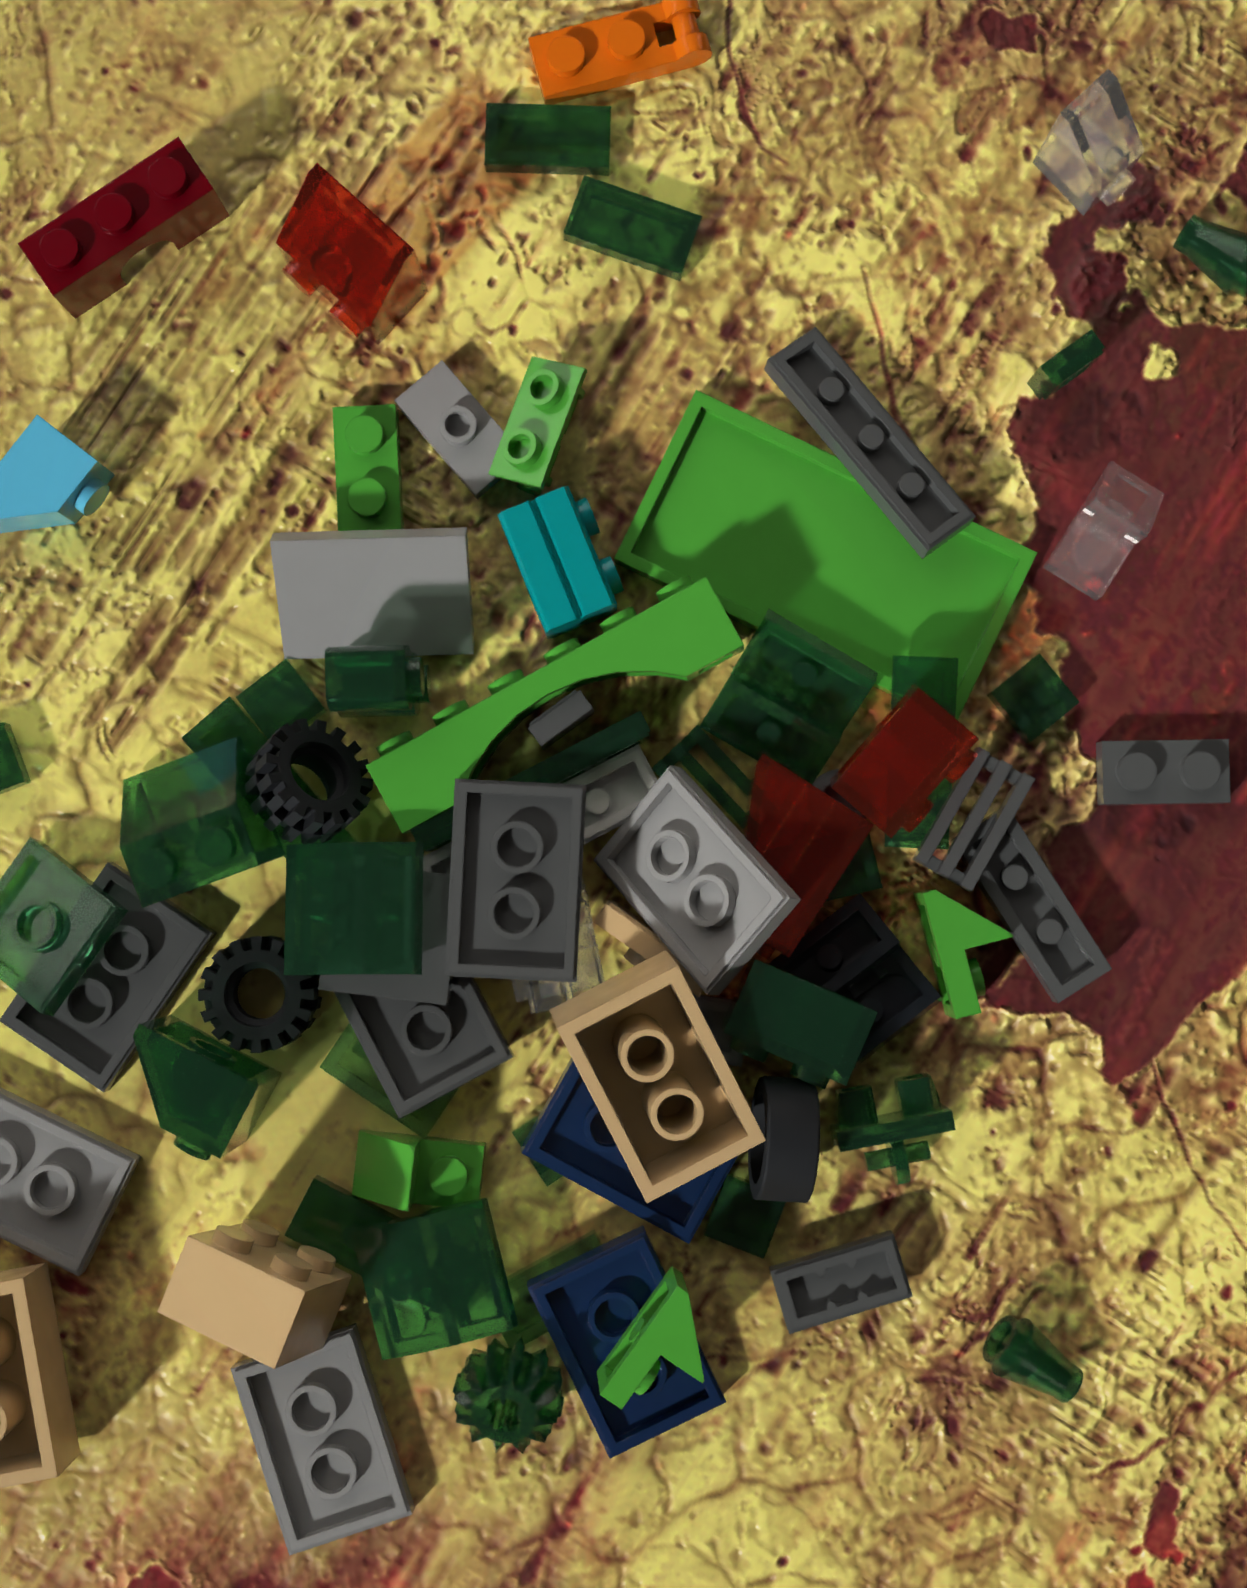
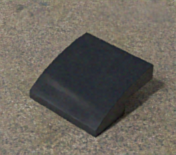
(865, 962)

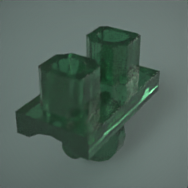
(918, 1116)

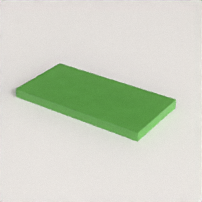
(803, 538)

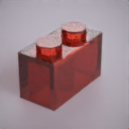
(905, 762)

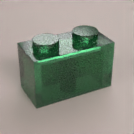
(797, 1022)

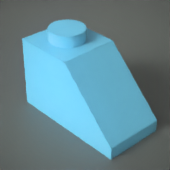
(48, 481)

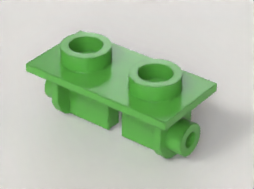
(538, 424)

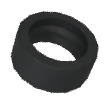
(790, 1121)

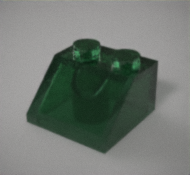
(192, 823)
(202, 1086)

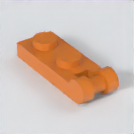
(618, 50)

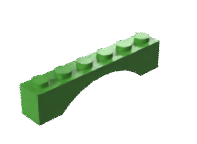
(670, 640)

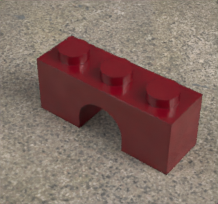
(91, 242)

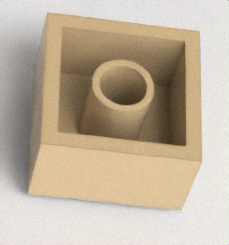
(256, 1292)

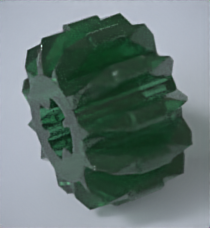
(508, 1395)

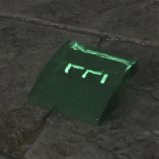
(789, 697)
(354, 909)
(434, 1279)

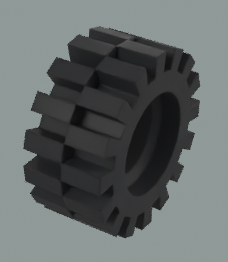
(287, 802)
(228, 1016)

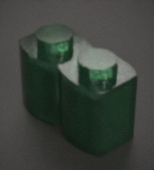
(375, 681)

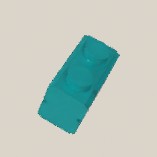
(560, 561)

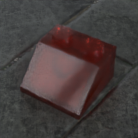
(349, 258)

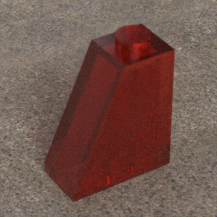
(803, 839)

